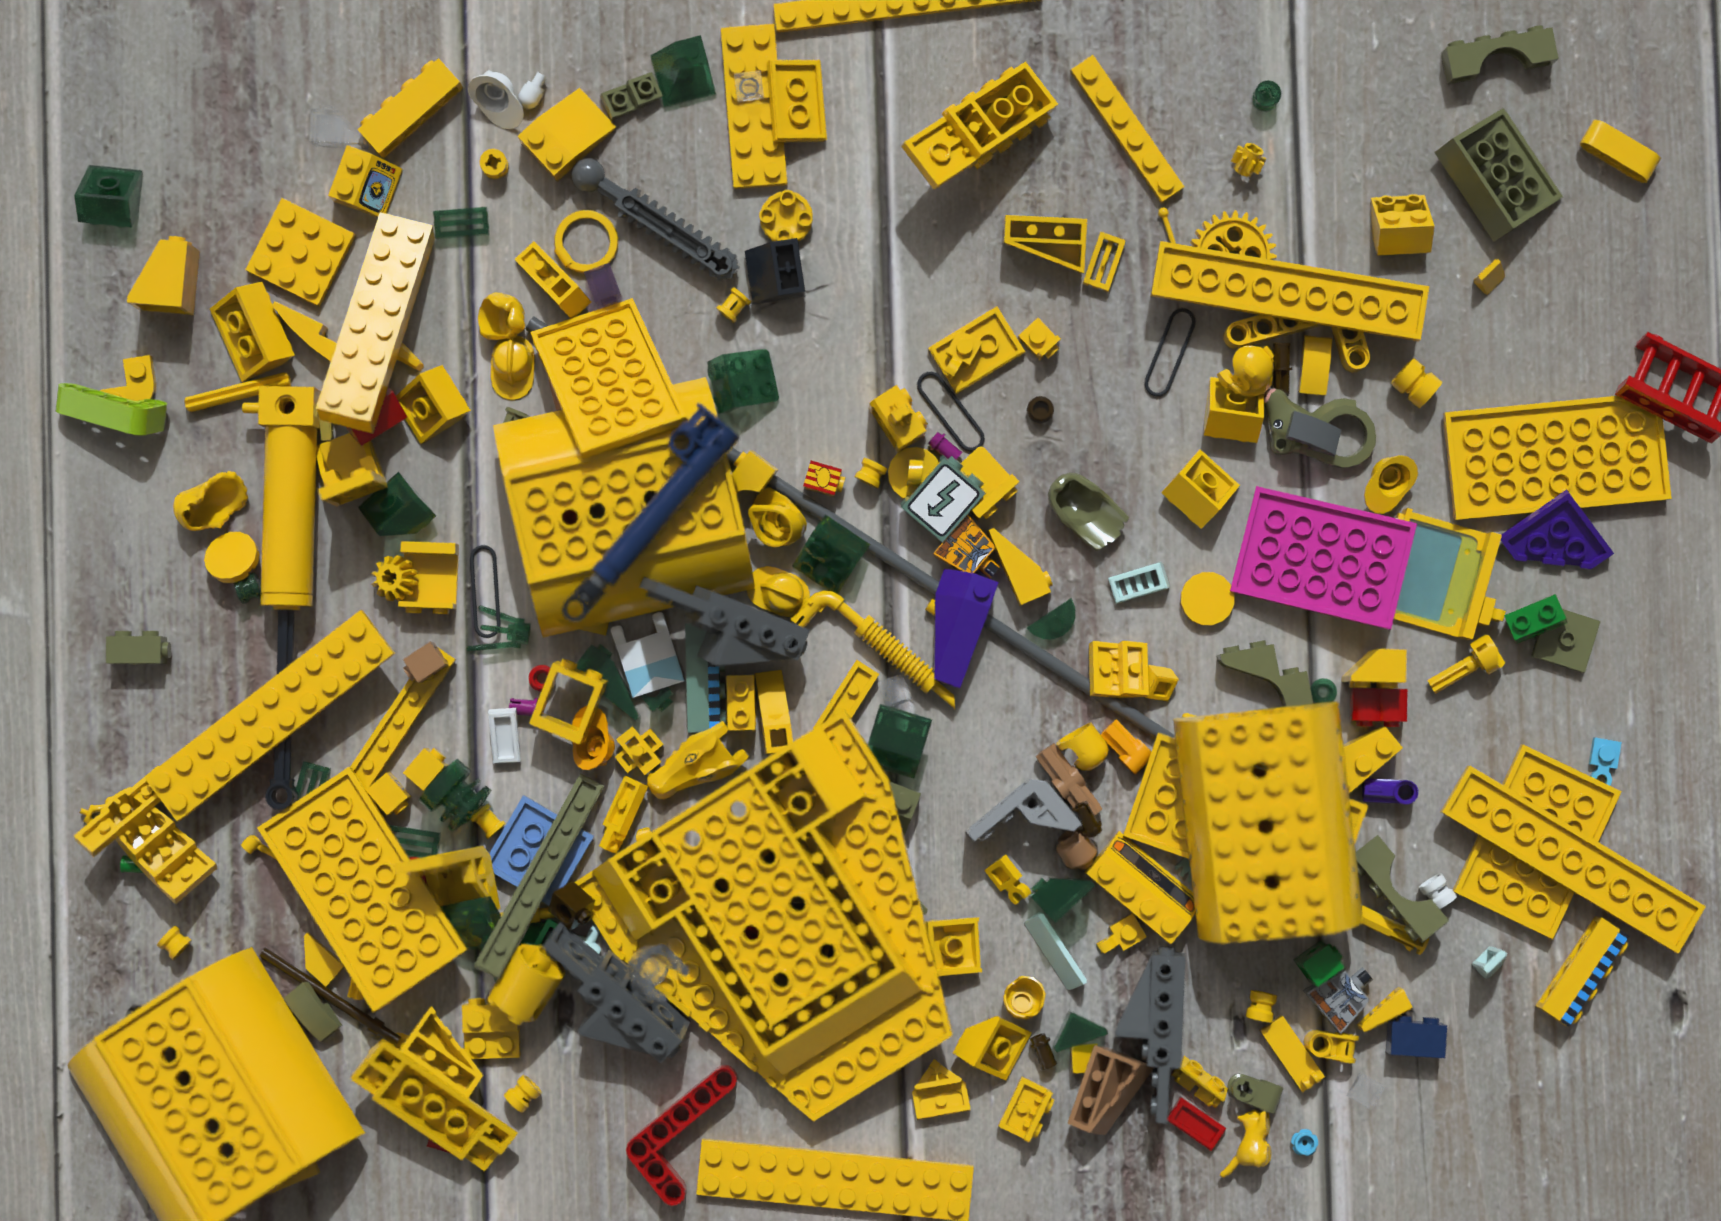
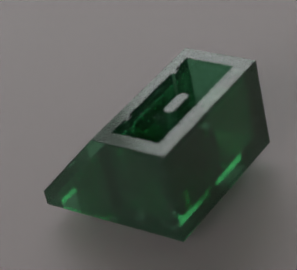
(830, 554)
(898, 740)

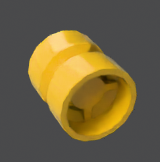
(1416, 383)

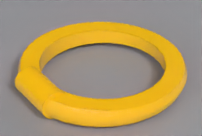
(564, 256)

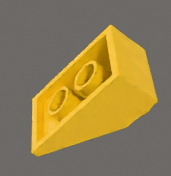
(566, 133)

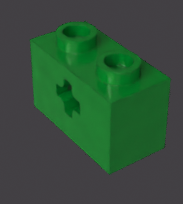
(1536, 619)
(1320, 962)

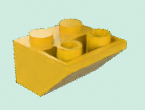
(1401, 225)
(1378, 666)

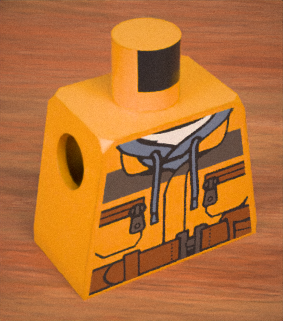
(968, 549)

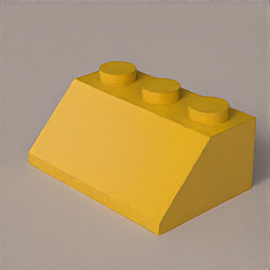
(251, 331)

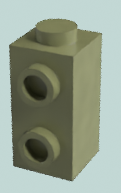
(143, 649)

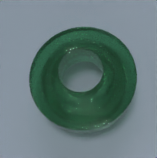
(1331, 690)

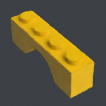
(752, 472)

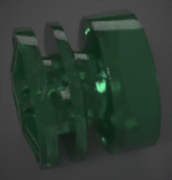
(455, 795)

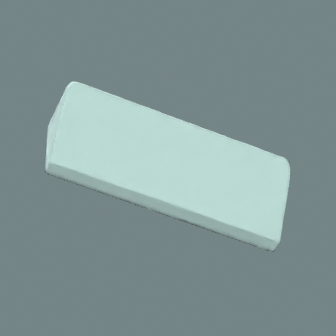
(1055, 951)

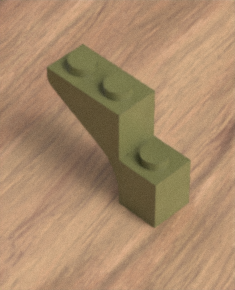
(1261, 662)

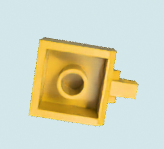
(898, 418)

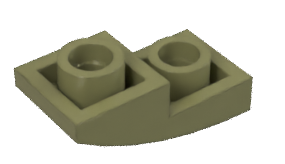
(631, 96)
(314, 1015)

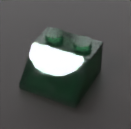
(109, 196)

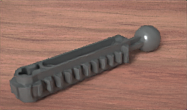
(590, 177)

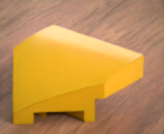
(939, 1093)

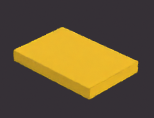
(796, 101)
(997, 349)

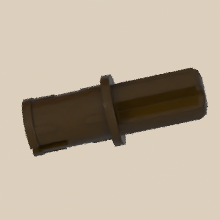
(1281, 366)

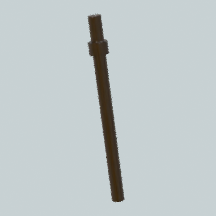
(374, 1025)

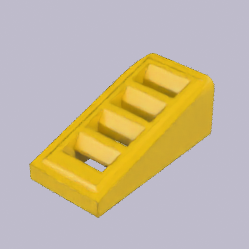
(1389, 1008)

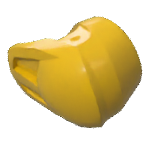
(778, 517)

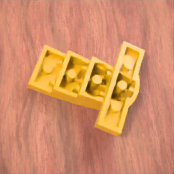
(149, 840)

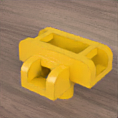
(639, 750)

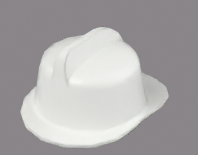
(496, 99)

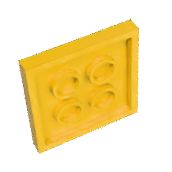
(300, 252)

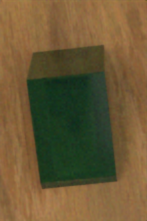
(1077, 1030)

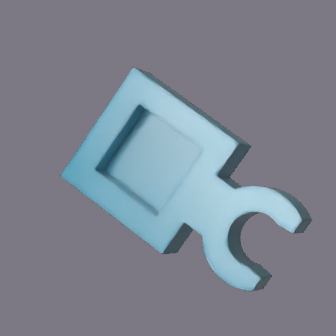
(1604, 755)

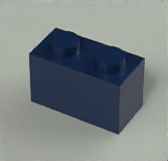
(1416, 1038)

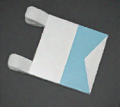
(649, 661)

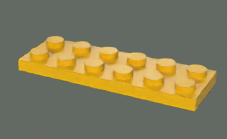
(754, 155)

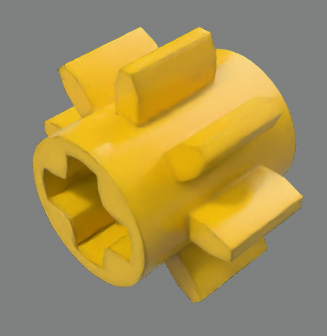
(1248, 159)

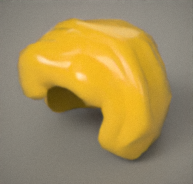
(501, 317)

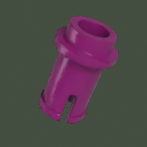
(944, 446)
(523, 707)

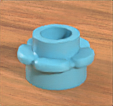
(1309, 1148)

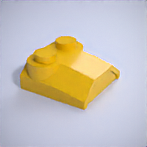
(955, 945)

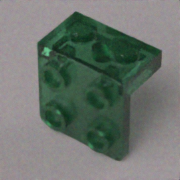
(742, 380)

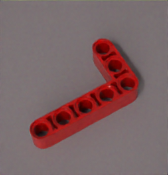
(675, 1126)

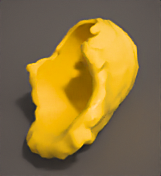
(210, 502)

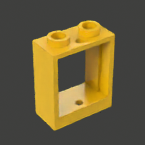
(557, 726)

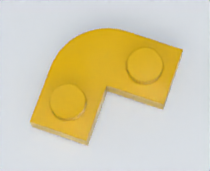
(139, 379)

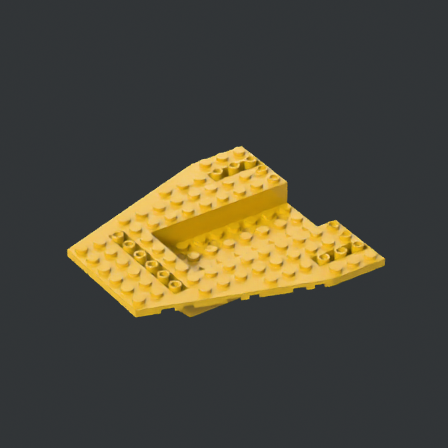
(842, 851)

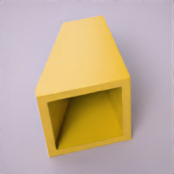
(168, 279)

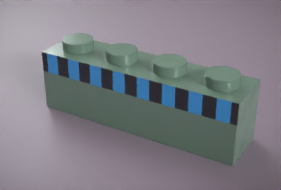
(702, 685)

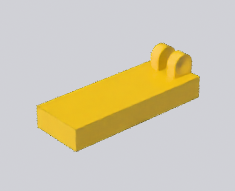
(1292, 1053)

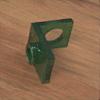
(660, 701)

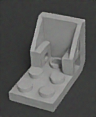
(1047, 811)

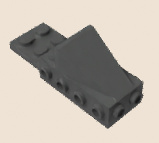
(733, 629)
(617, 1014)
(1145, 1018)

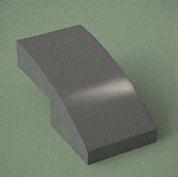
(1313, 432)

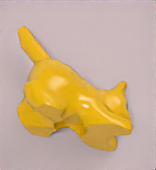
(1253, 1147)

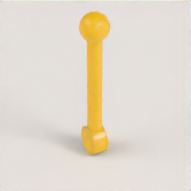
(1163, 213)

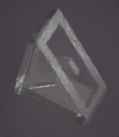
(896, 694)

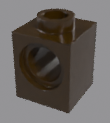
(571, 905)

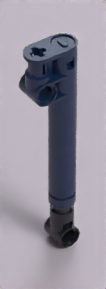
(707, 448)

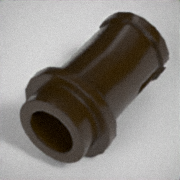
(1090, 824)
(1043, 1051)

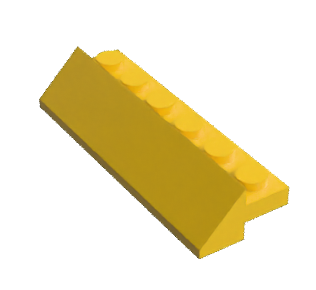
(432, 1106)

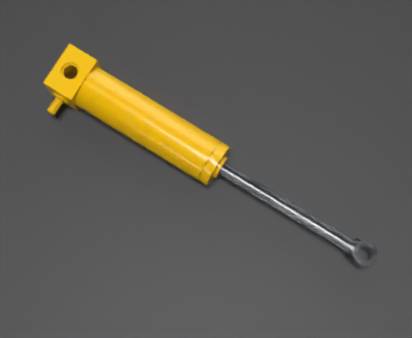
(287, 529)

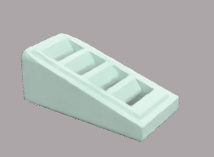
(1162, 578)
(1489, 961)

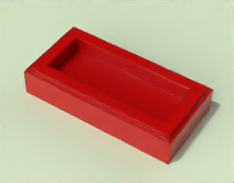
(1196, 1123)

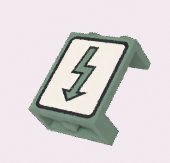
(944, 498)

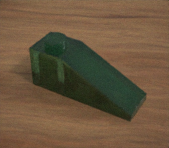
(616, 690)

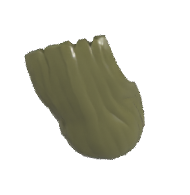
(1086, 510)

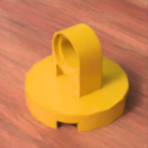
(910, 469)

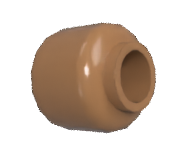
(1076, 850)

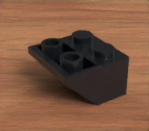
(775, 271)

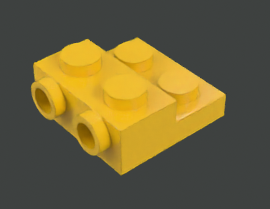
(488, 1031)

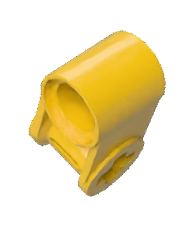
(1336, 1045)

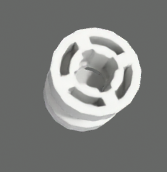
(1438, 891)

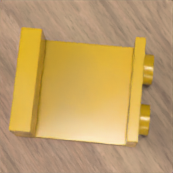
(436, 576)

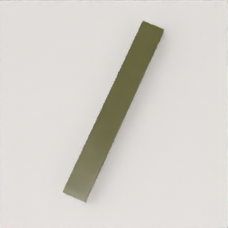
(539, 876)

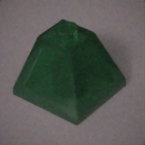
(683, 71)
(397, 509)
(1059, 894)

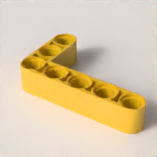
(1278, 329)

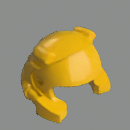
(1251, 371)

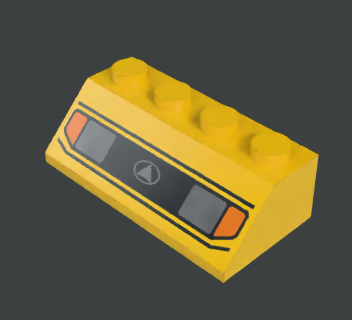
(1143, 887)

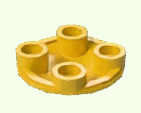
(786, 216)

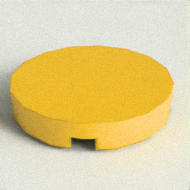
(231, 557)
(1207, 598)

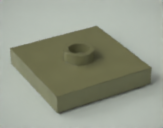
(1568, 644)

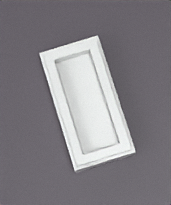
(504, 735)

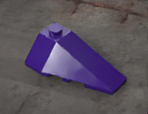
(960, 613)

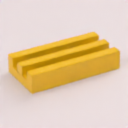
(1096, 283)

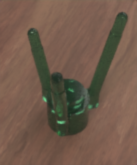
(517, 632)

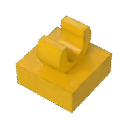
(1489, 613)

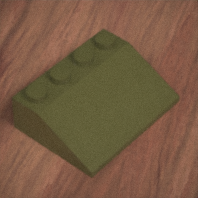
(1498, 174)

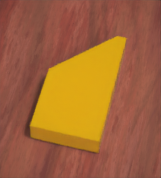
(320, 960)

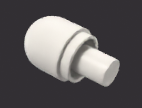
(532, 92)

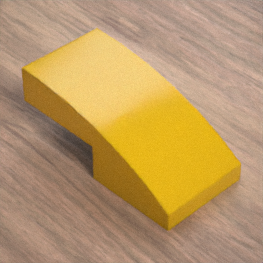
(1315, 365)

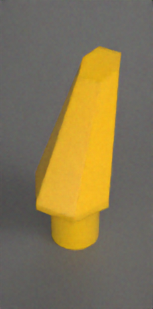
(409, 358)

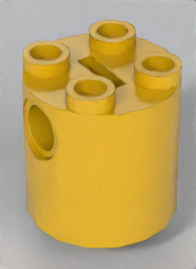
(526, 984)

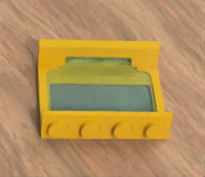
(1446, 576)

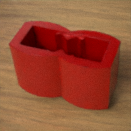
(1378, 705)

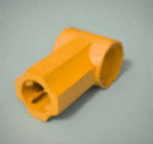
(1131, 751)

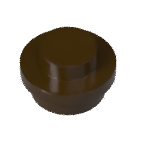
(1040, 409)

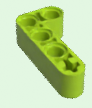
(111, 411)

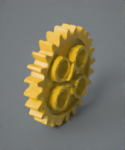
(1250, 235)

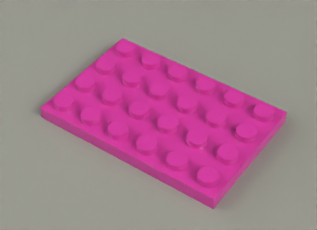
(1323, 557)

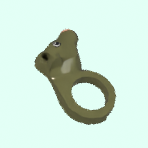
(1279, 413)

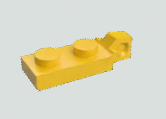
(622, 813)

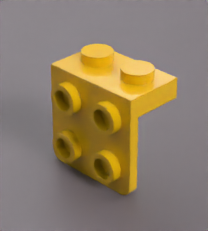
(996, 481)

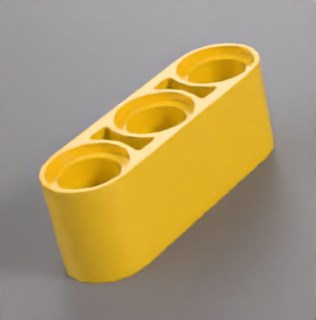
(1620, 151)

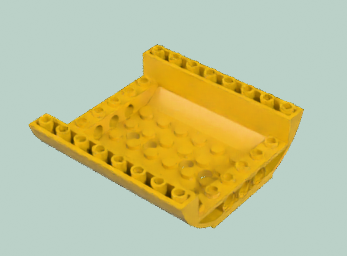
(548, 475)
(246, 1071)

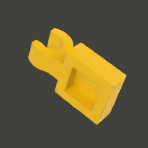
(962, 350)
(1124, 932)

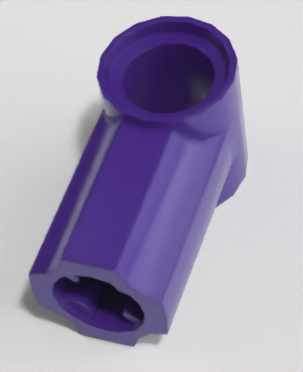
(1387, 791)

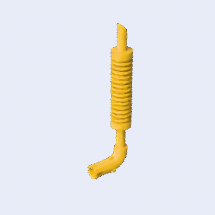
(877, 638)

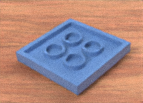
(522, 839)

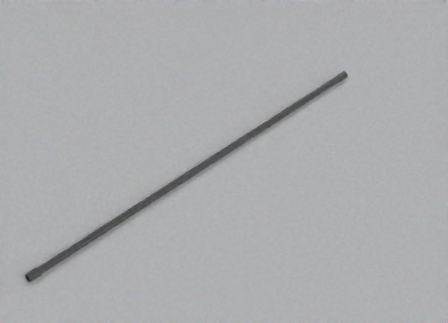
(931, 585)

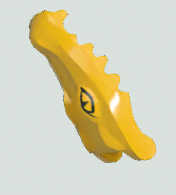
(696, 762)

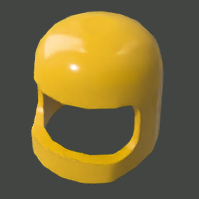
(1087, 745)

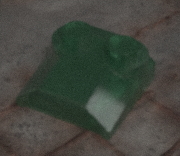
(473, 920)

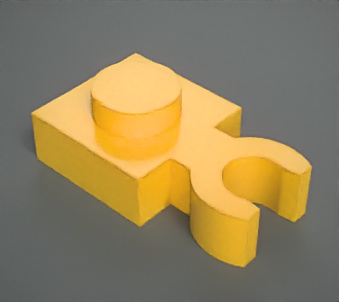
(1007, 877)

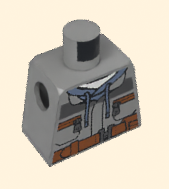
(1340, 997)

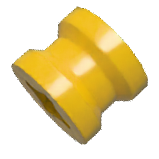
(496, 169)
(870, 473)
(174, 942)

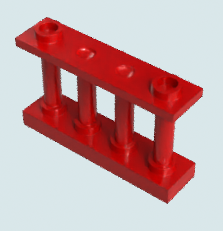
(1660, 402)

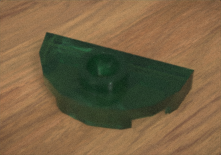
(1055, 623)

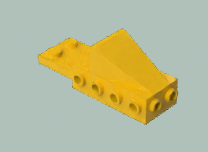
(981, 125)

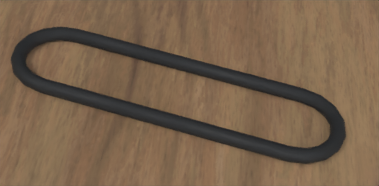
(1159, 349)
(958, 403)
(474, 590)

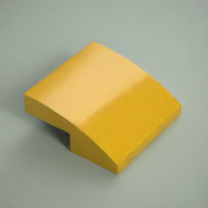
(1118, 669)

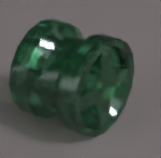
(1263, 101)
(248, 588)

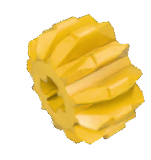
(403, 576)

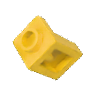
(1040, 339)

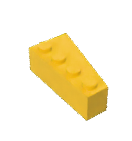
(1368, 754)

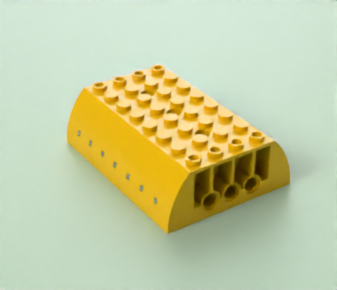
(1302, 797)

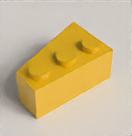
(1049, 238)
(439, 1053)

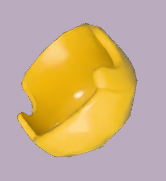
(1024, 997)

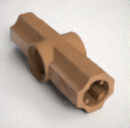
(1066, 778)

